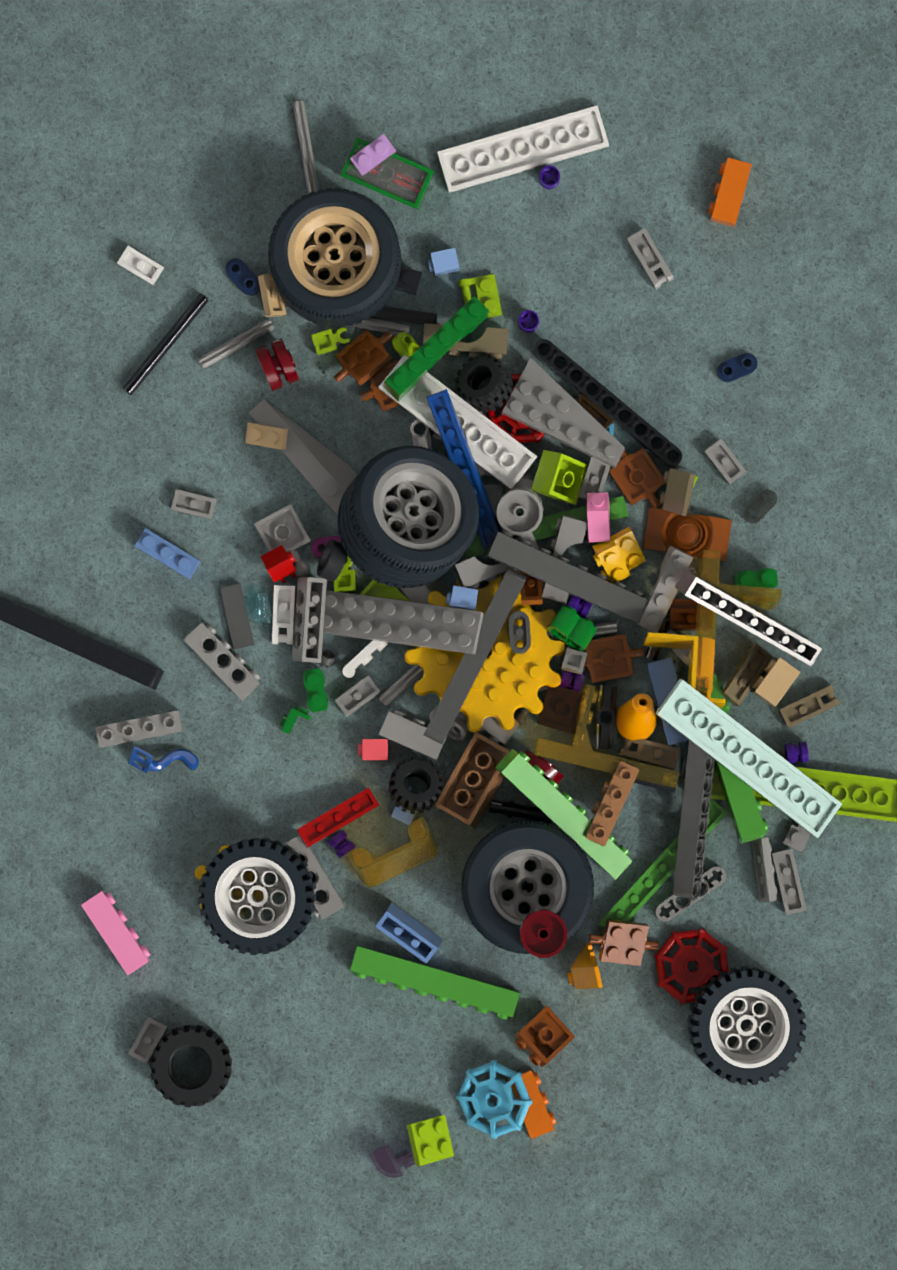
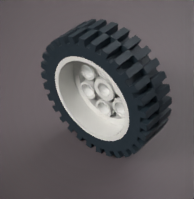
(224, 911)
(773, 1047)

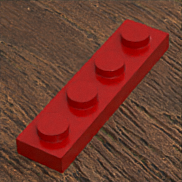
(337, 817)

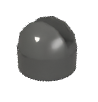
(327, 661)

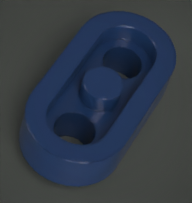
(242, 277)
(737, 367)

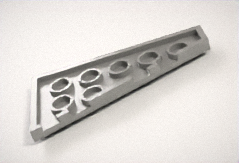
(550, 410)

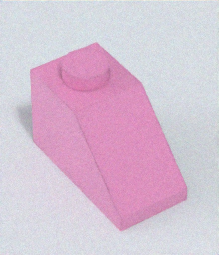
(598, 517)

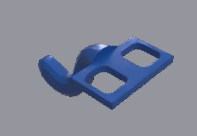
(186, 756)

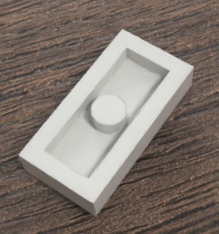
(140, 265)

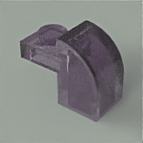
(388, 1164)

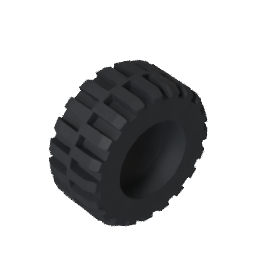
(162, 1072)

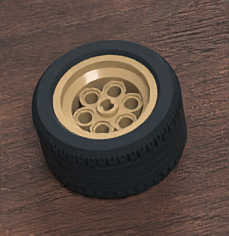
(298, 235)

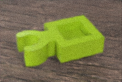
(326, 340)
(346, 580)

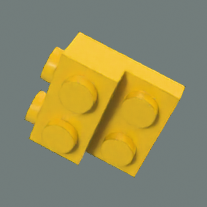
(618, 555)

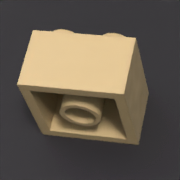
(775, 682)

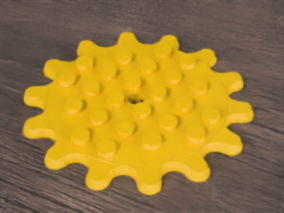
(505, 678)

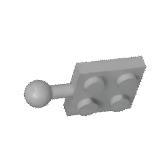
(286, 530)

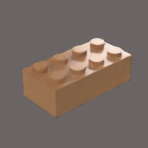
(473, 781)

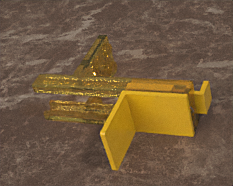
(703, 643)

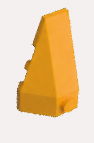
(585, 970)

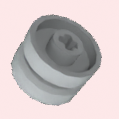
(520, 498)

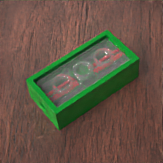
(393, 177)

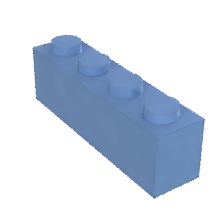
(663, 679)

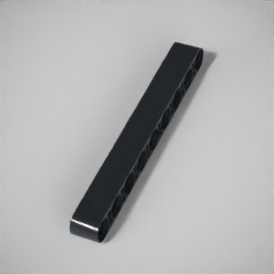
(603, 393)
(80, 644)

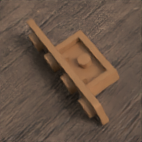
(611, 803)

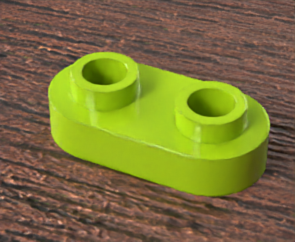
(404, 344)

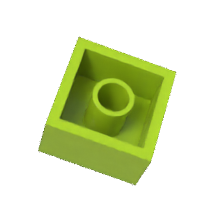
(559, 477)

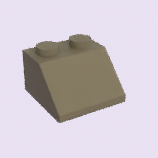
(678, 490)

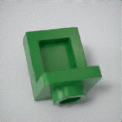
(289, 720)

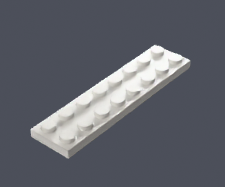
(523, 149)
(488, 443)

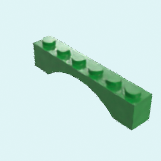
(422, 360)

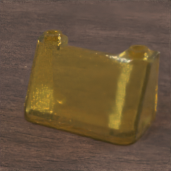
(402, 859)

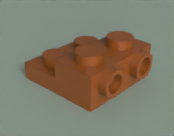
(543, 1037)

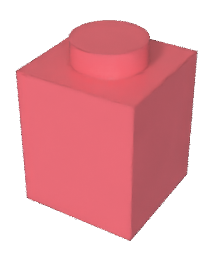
(373, 749)

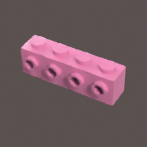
(115, 932)

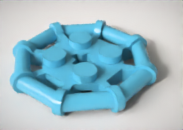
(504, 1094)

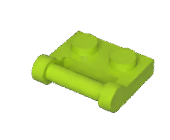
(486, 293)

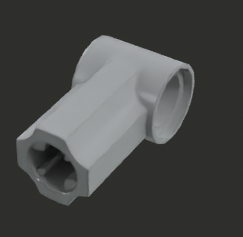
(421, 440)

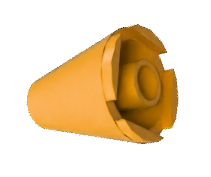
(636, 718)

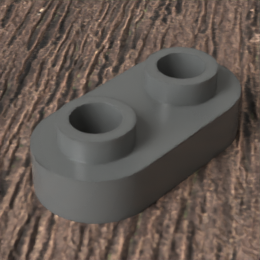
(519, 633)

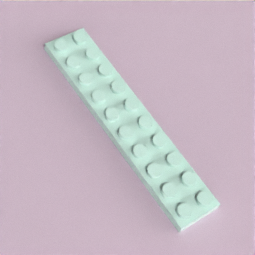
(748, 758)

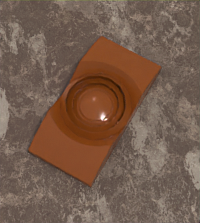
(688, 533)

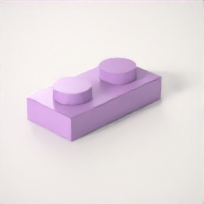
(373, 154)

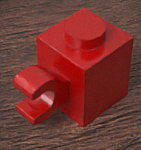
(279, 563)

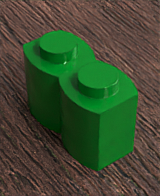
(763, 578)
(571, 628)
(316, 697)

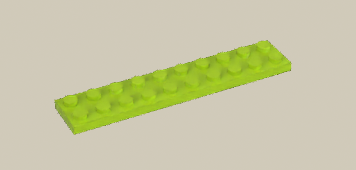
(859, 794)

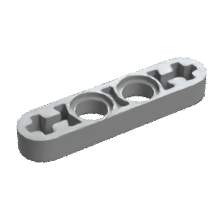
(672, 913)

